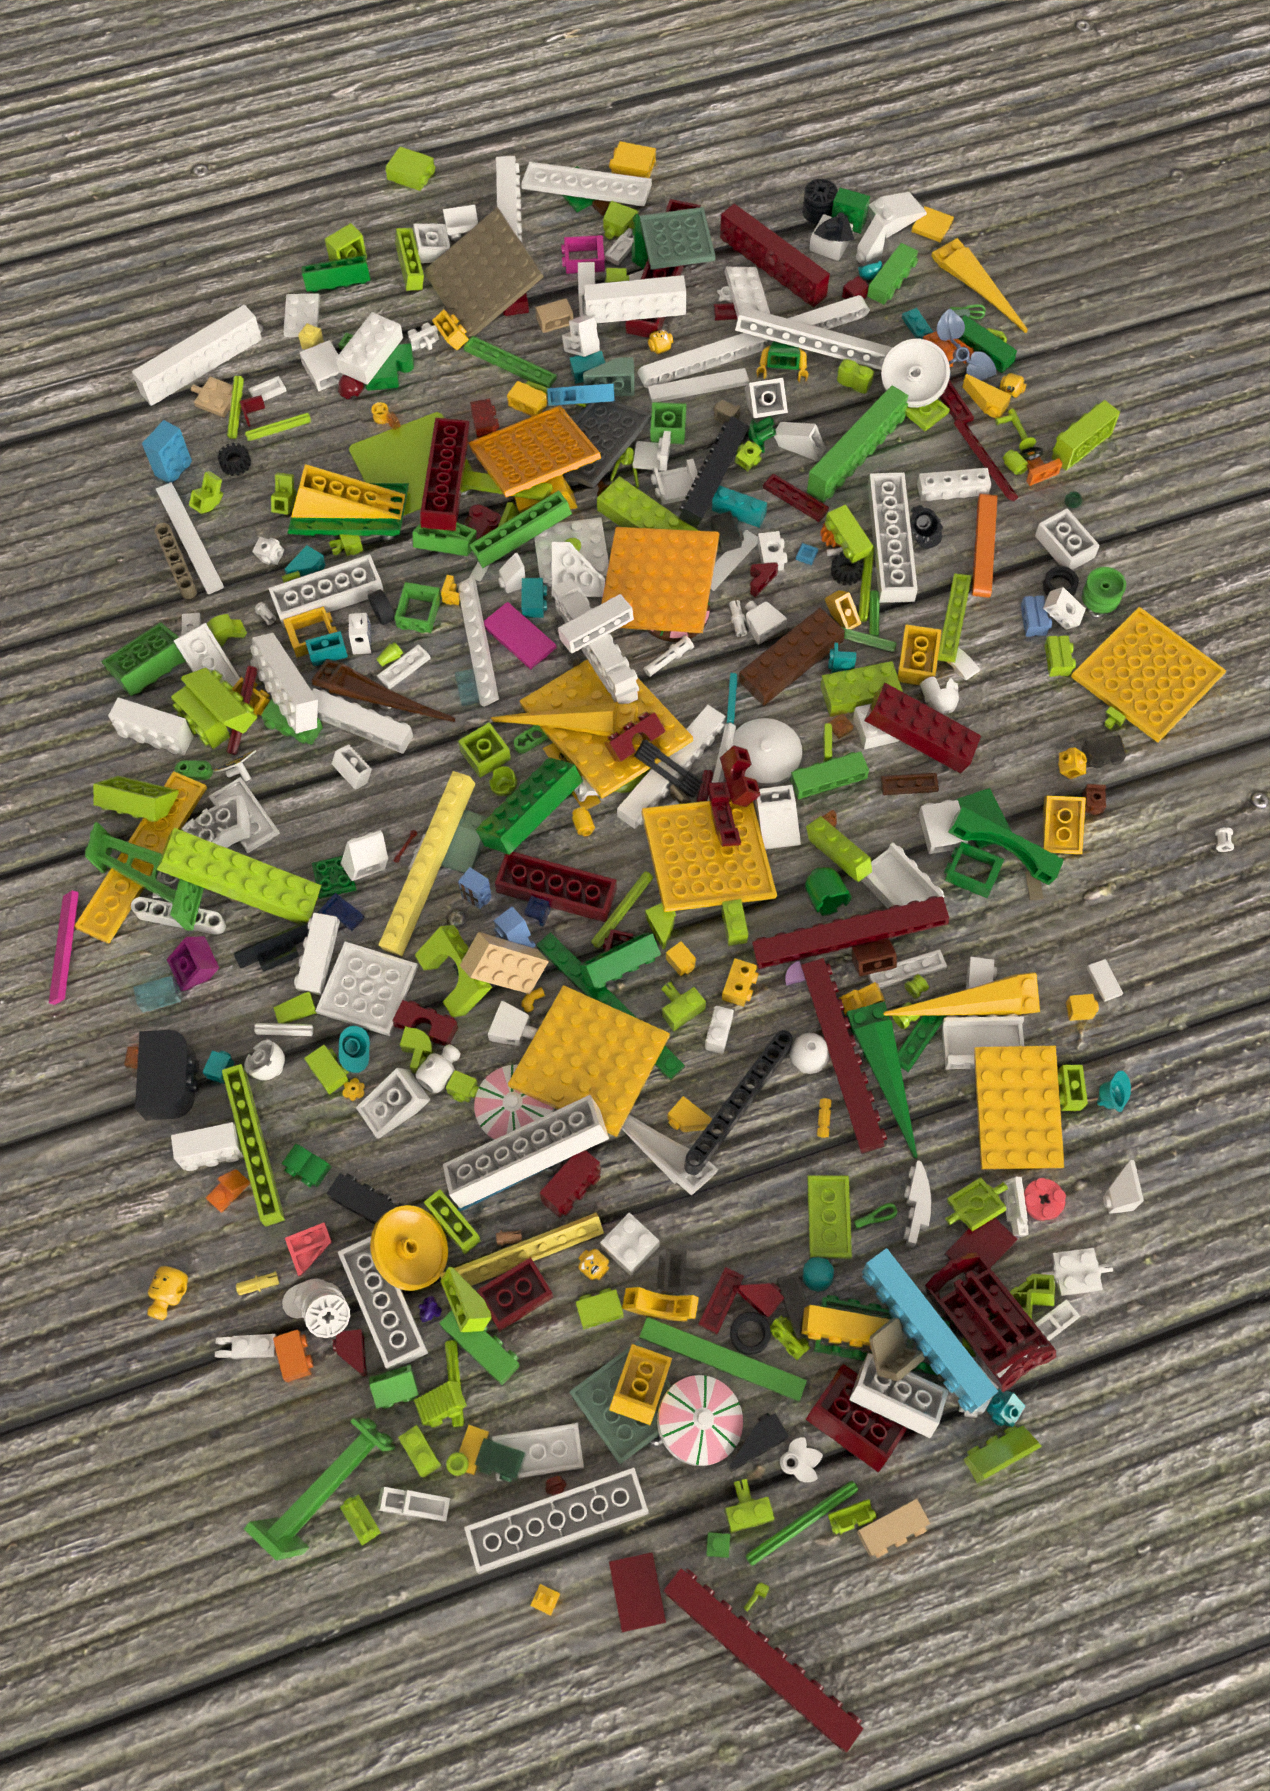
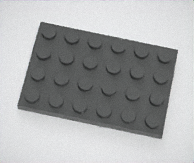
(611, 430)

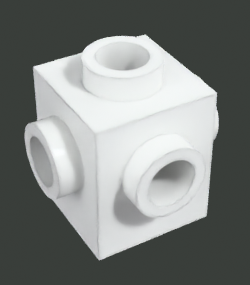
(268, 550)

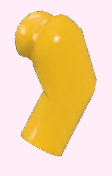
(528, 1000)

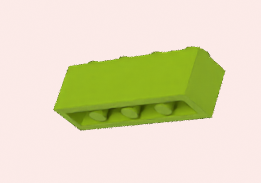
(409, 259)
(839, 849)

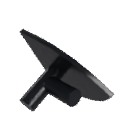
(835, 229)

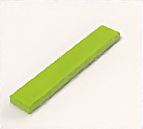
(484, 482)
(954, 617)

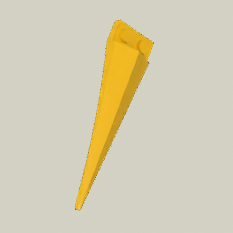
(963, 265)
(594, 719)
(1005, 996)

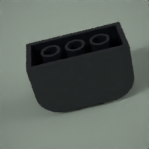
(165, 1075)

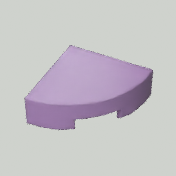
(794, 974)

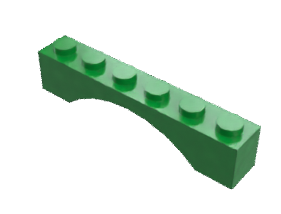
(1040, 862)

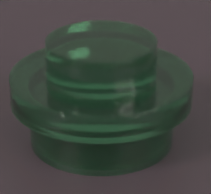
(1073, 499)

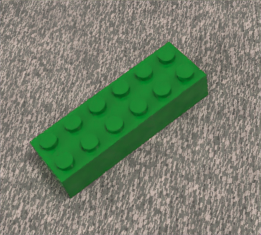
(529, 805)

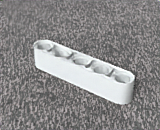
(153, 906)

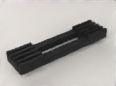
(648, 752)

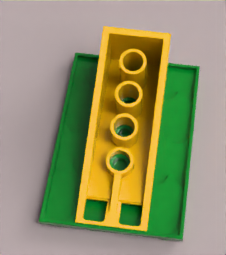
(342, 505)

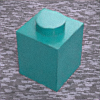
(216, 1063)

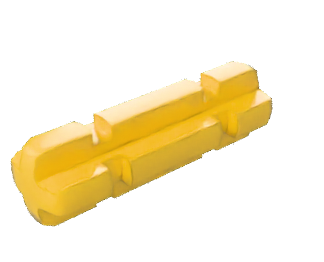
(824, 1118)

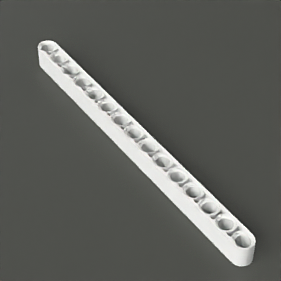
(745, 344)

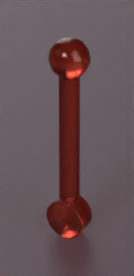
(413, 833)

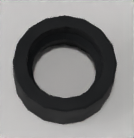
(1062, 572)
(381, 607)
(750, 1316)

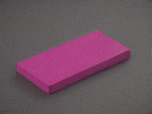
(519, 635)

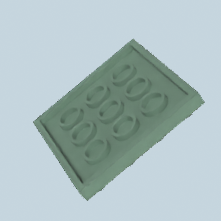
(677, 238)
(619, 1433)

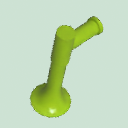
(1027, 442)

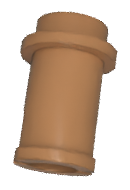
(510, 1237)

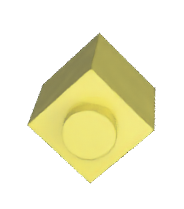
(310, 336)

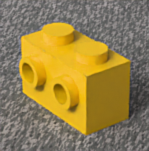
(450, 329)
(739, 982)

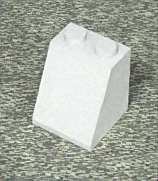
(766, 398)

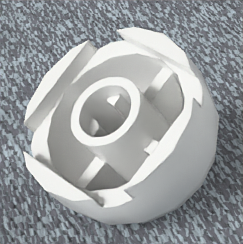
(809, 1053)
(265, 1061)

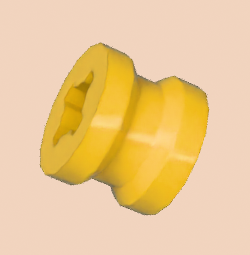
(379, 412)

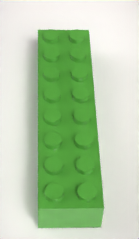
(857, 444)

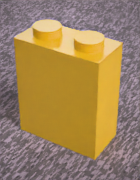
(633, 160)

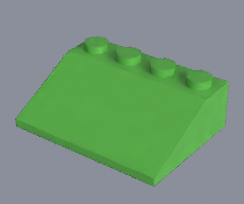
(144, 659)

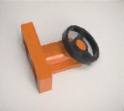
(1037, 469)

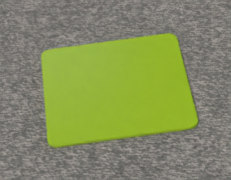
(399, 458)

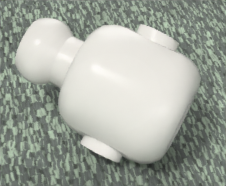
(438, 1069)

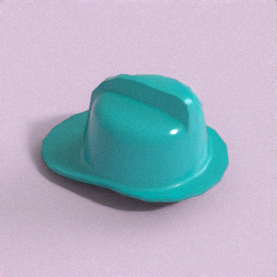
(354, 1049)
(1116, 1092)

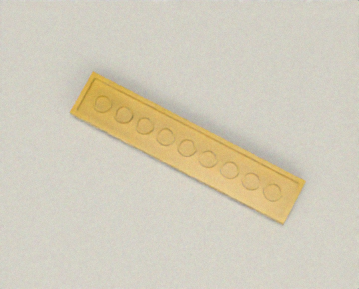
(115, 894)

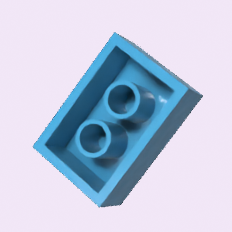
(167, 452)

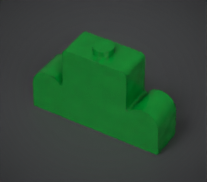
(387, 376)

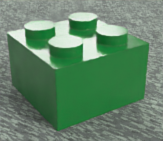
(854, 206)

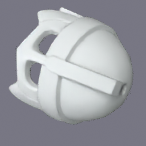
(940, 699)

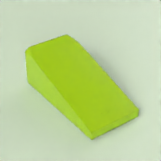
(295, 1008)

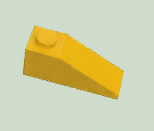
(988, 398)

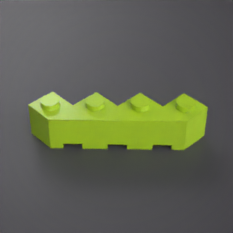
(1036, 1290)

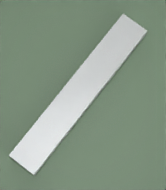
(698, 385)

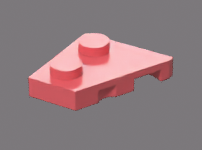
(308, 1246)

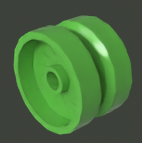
(1103, 590)

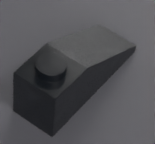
(764, 1436)

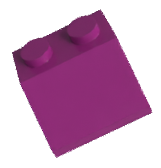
(192, 962)

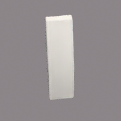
(1057, 1320)

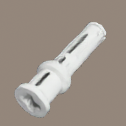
(675, 651)

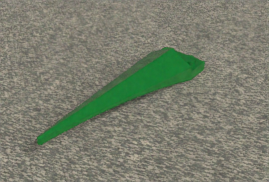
(877, 1041)

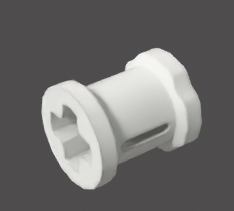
(1224, 839)

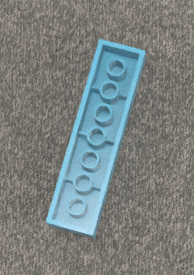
(929, 1331)

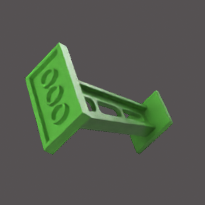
(184, 899)
(279, 1534)

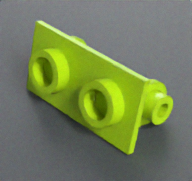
(782, 1331)
(846, 1518)
(360, 1519)

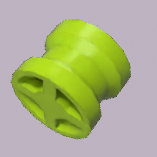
(916, 986)

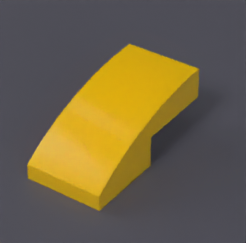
(861, 998)

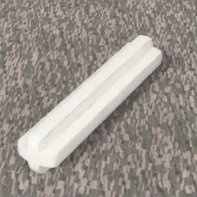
(284, 1029)

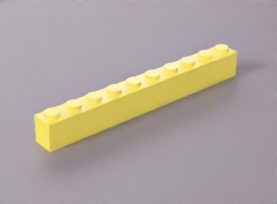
(427, 864)

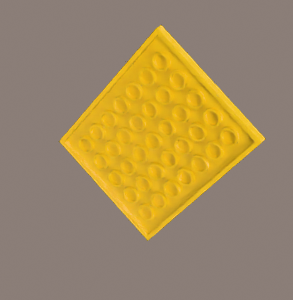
(587, 750)

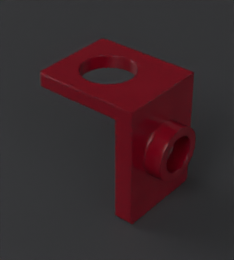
(251, 405)
(616, 935)

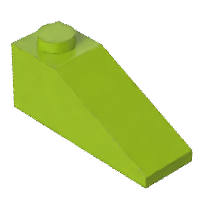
(467, 1305)

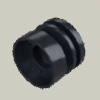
(818, 199)

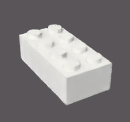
(369, 348)
(151, 726)
(909, 1401)

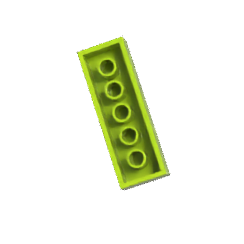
(635, 509)

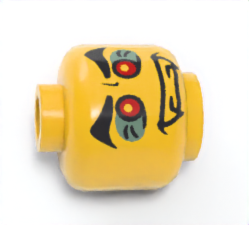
(1013, 385)

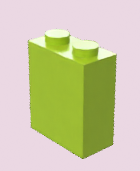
(410, 168)

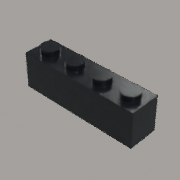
(359, 1198)

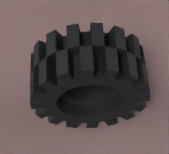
(237, 466)
(844, 576)

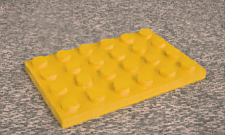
(1018, 1107)

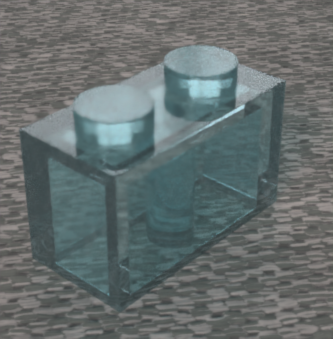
(157, 994)

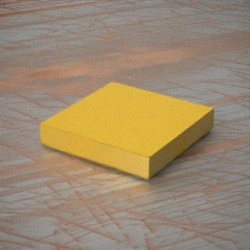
(933, 224)

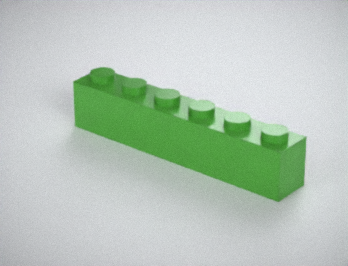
(520, 529)

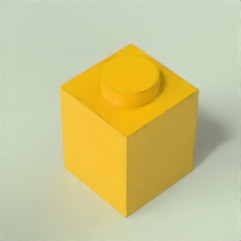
(681, 959)
(1081, 1007)

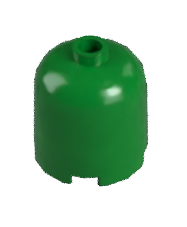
(826, 890)

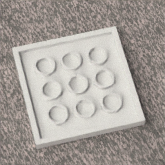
(592, 541)
(366, 988)

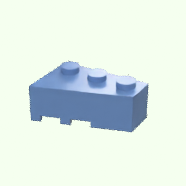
(513, 928)

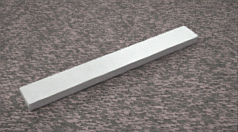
(189, 538)

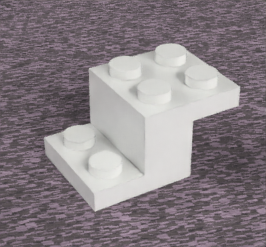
(459, 221)

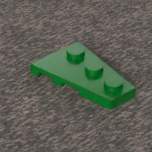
(639, 252)

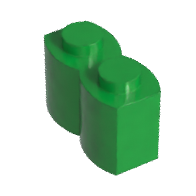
(305, 1165)

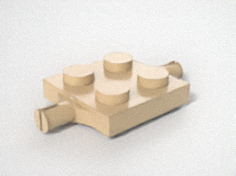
(214, 396)

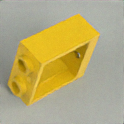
(304, 620)

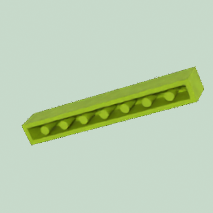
(253, 1145)

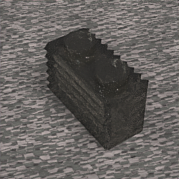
(729, 535)
(1104, 751)

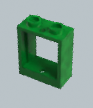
(966, 882)

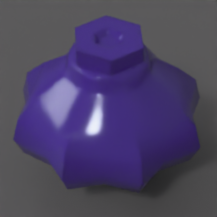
(429, 1309)

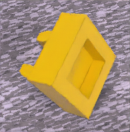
(545, 1599)

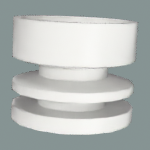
(324, 1309)

